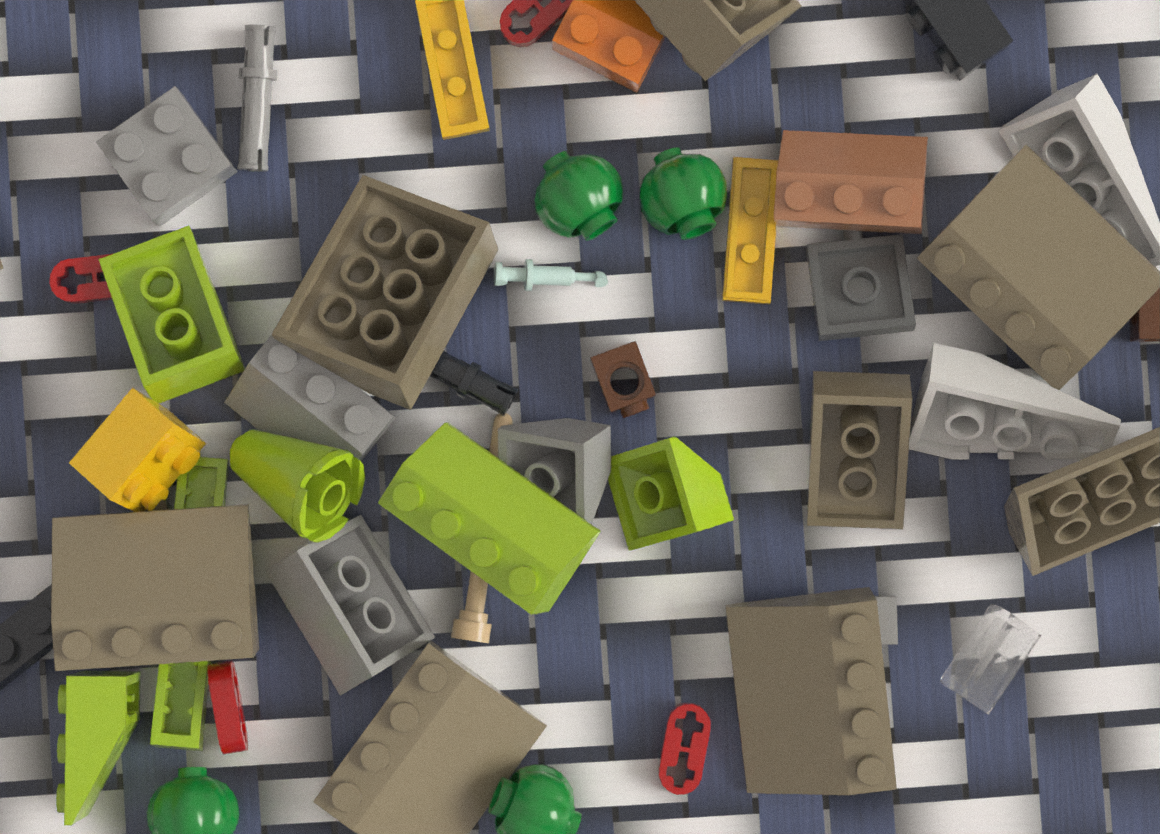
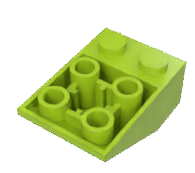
(100, 719)

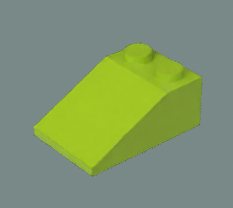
(171, 315)

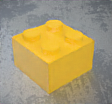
(138, 453)

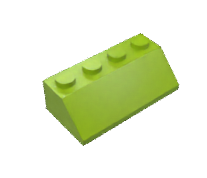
(490, 518)

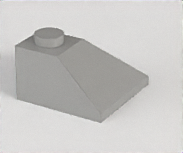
(562, 458)

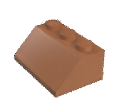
(851, 182)

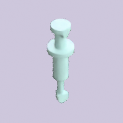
(544, 275)

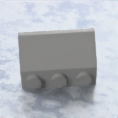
(307, 402)
(350, 605)

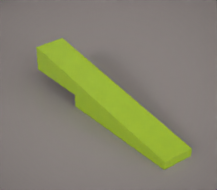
(184, 686)

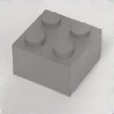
(166, 156)

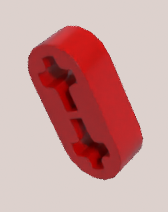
(539, 24)
(85, 292)
(227, 707)
(696, 749)

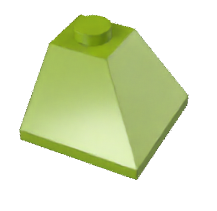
(666, 493)

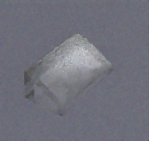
(990, 658)

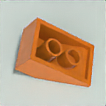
(609, 39)

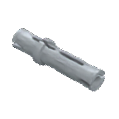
(256, 97)

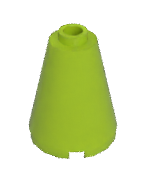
(300, 480)

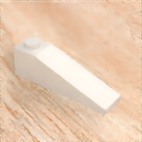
(1089, 148)
(987, 407)

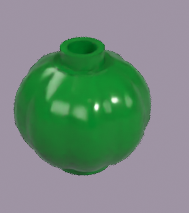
(683, 194)
(578, 195)
(534, 803)
(193, 805)

